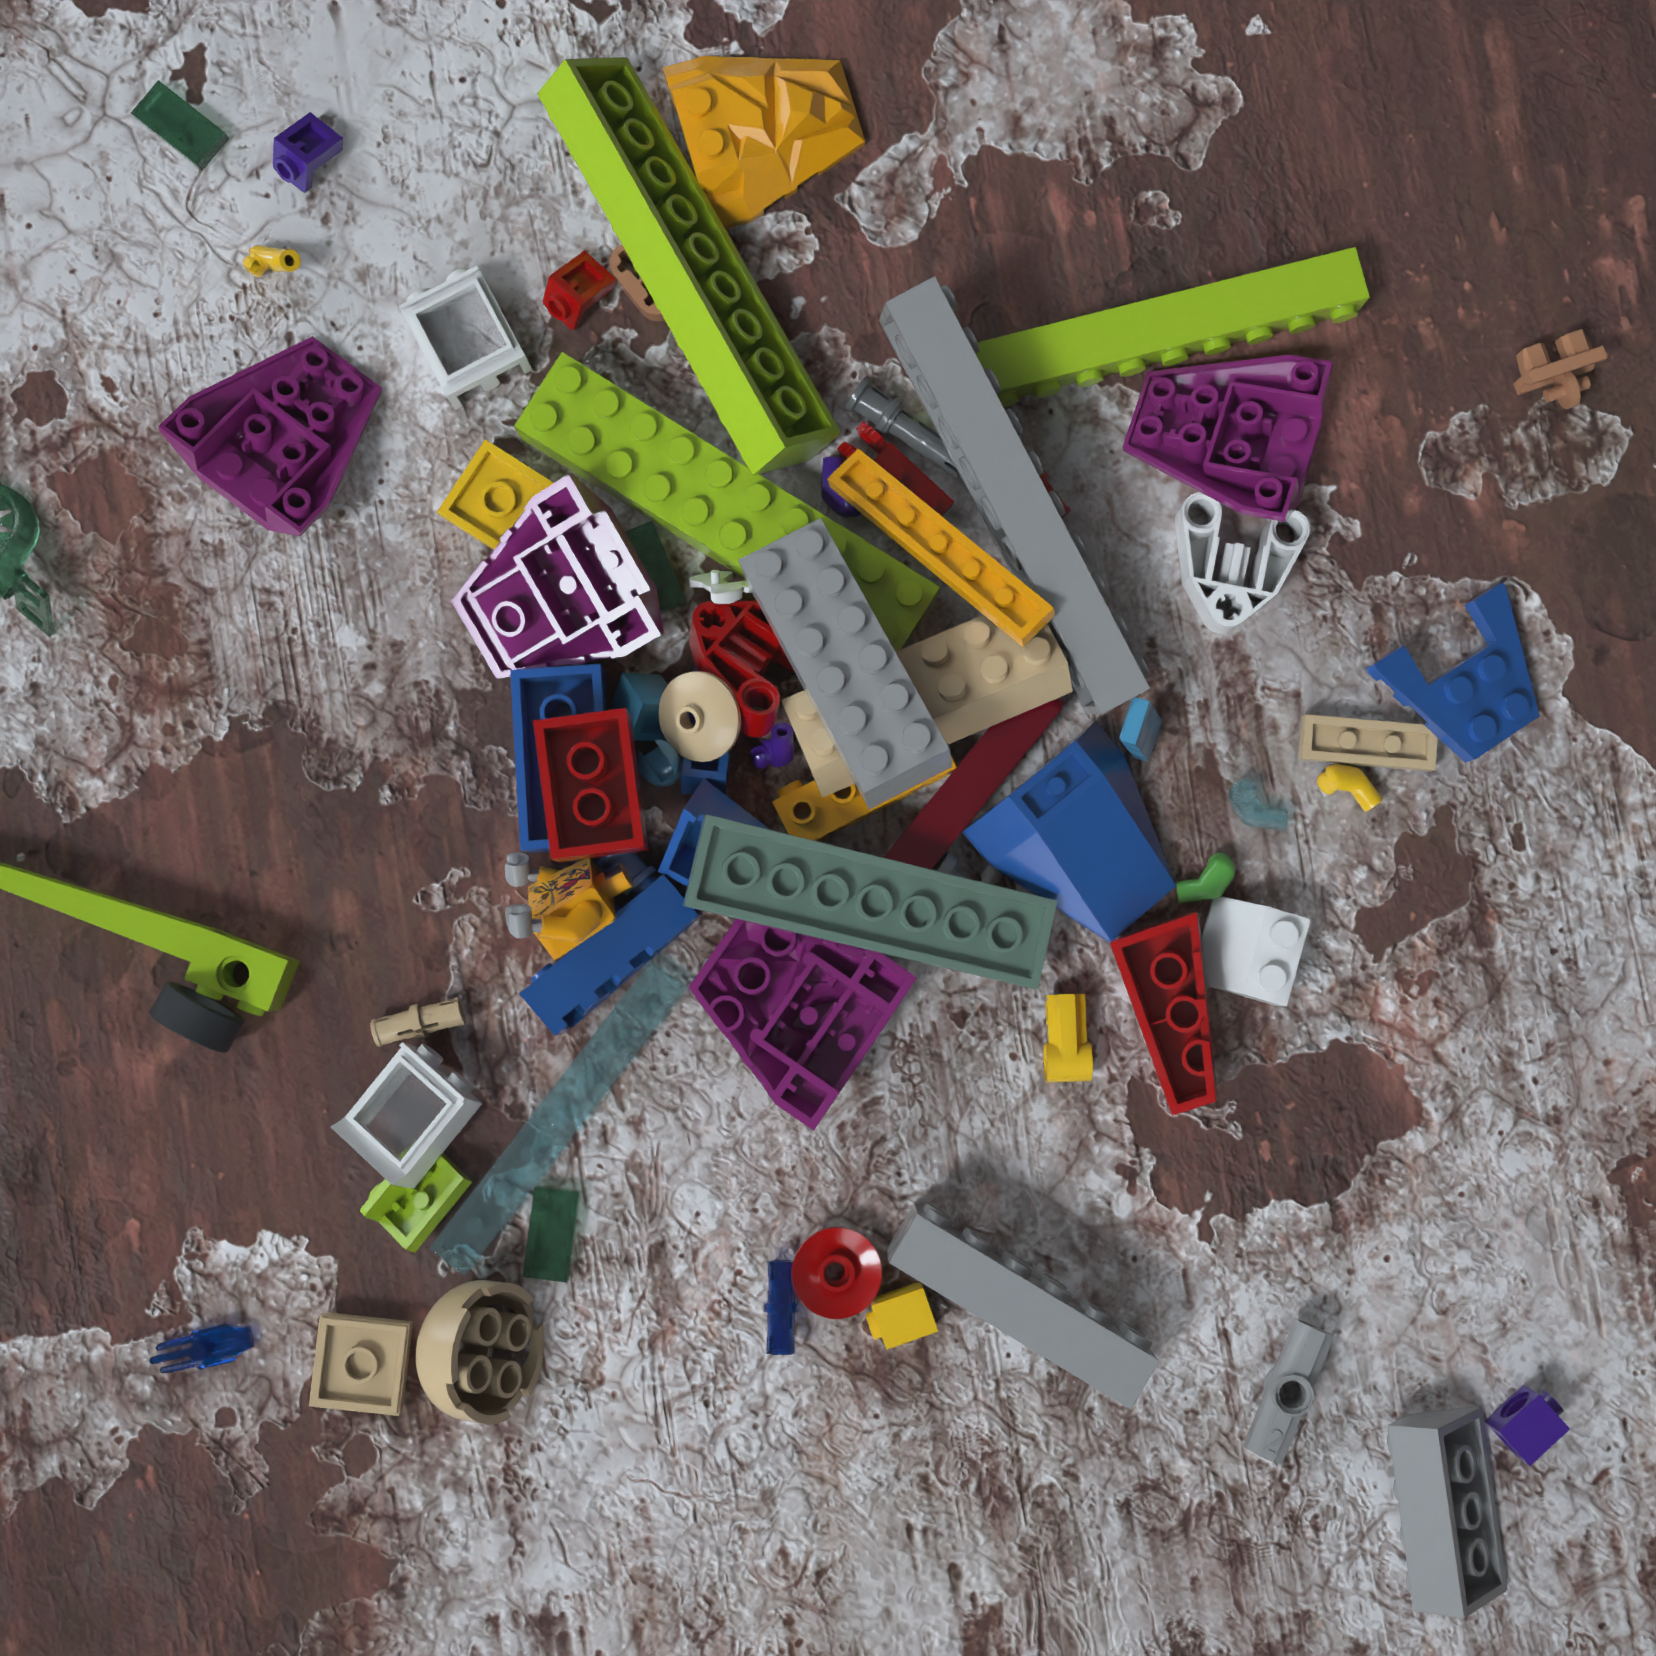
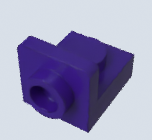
(304, 149)

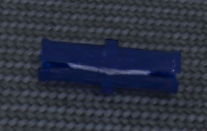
(780, 1308)

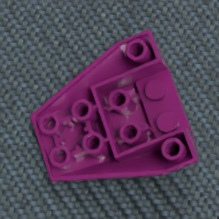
(1235, 429)
(277, 434)

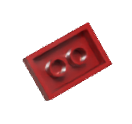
(590, 785)

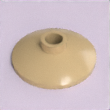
(715, 715)

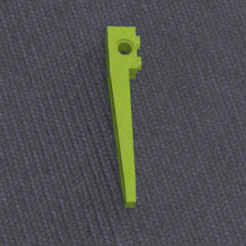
(208, 949)

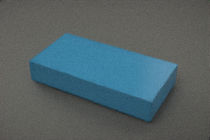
(1140, 729)

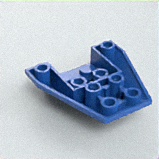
(1079, 837)

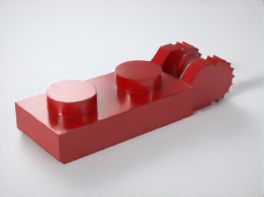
(900, 468)

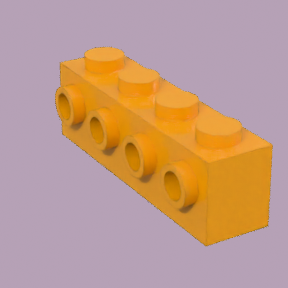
(818, 817)

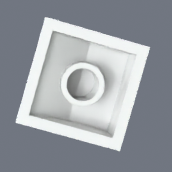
(1252, 949)

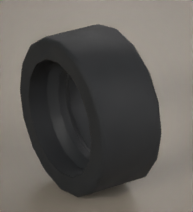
(196, 1017)

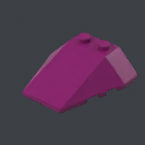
(560, 587)

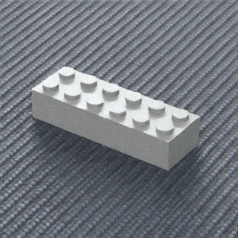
(846, 664)
(1022, 1306)

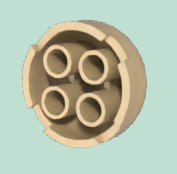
(458, 1347)

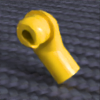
(272, 258)
(1351, 780)

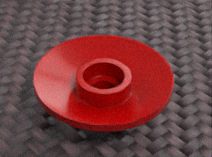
(842, 1295)

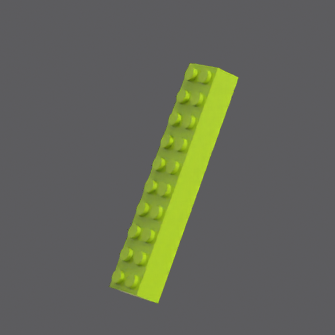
(688, 262)
(698, 488)

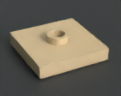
(361, 1363)

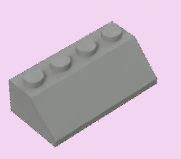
(1447, 1511)

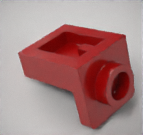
(576, 289)

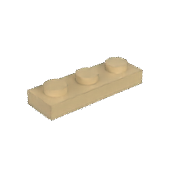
(1367, 743)

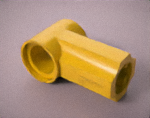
(1067, 1051)

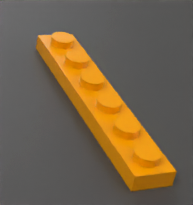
(941, 547)

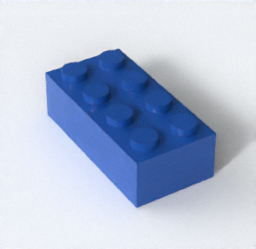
(538, 696)

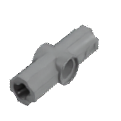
(1278, 1419)

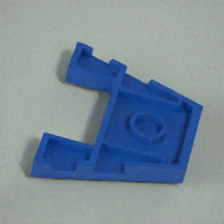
(1478, 698)

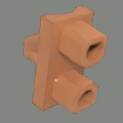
(1576, 359)

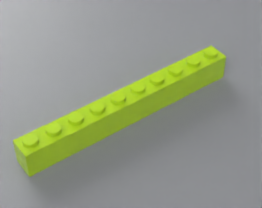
(1175, 326)

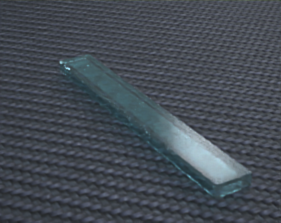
(557, 1118)

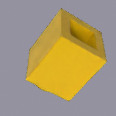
(901, 1316)

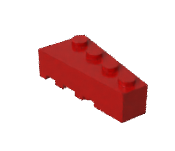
(1170, 999)

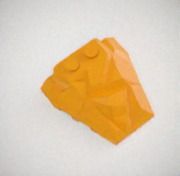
(761, 127)

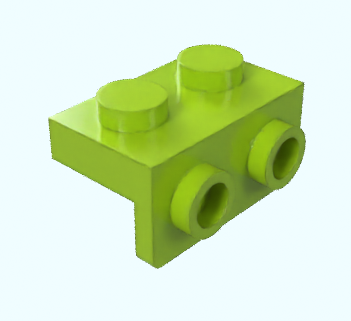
(415, 1213)

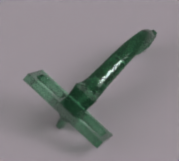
(14, 552)

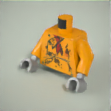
(563, 903)

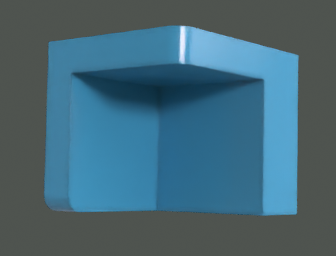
(641, 697)

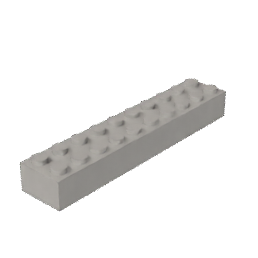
(1011, 494)

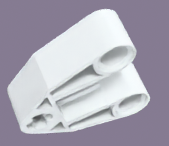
(1197, 559)

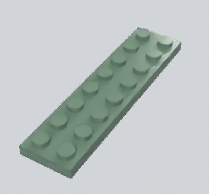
(869, 902)

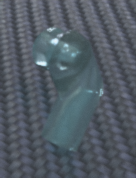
(1251, 810)

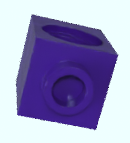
(1528, 1423)

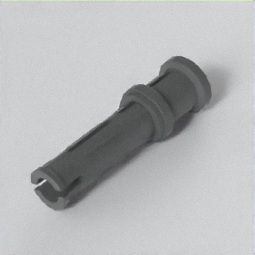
(891, 417)

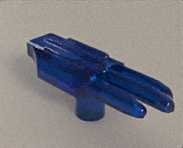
(208, 1347)

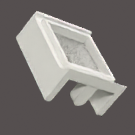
(463, 333)
(408, 1115)

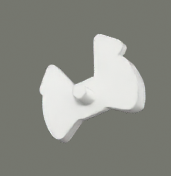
(718, 585)

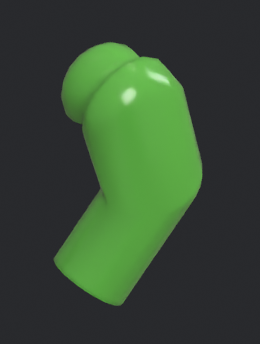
(1211, 882)

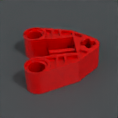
(737, 647)

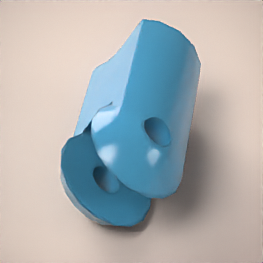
(661, 765)

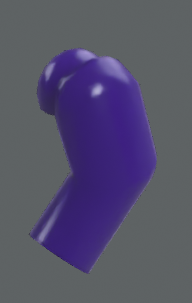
(829, 496)
(775, 750)

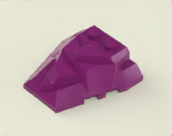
(798, 1010)

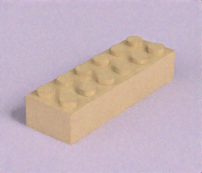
(965, 679)

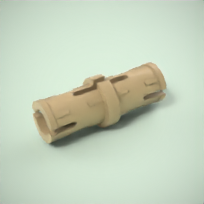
(418, 1021)

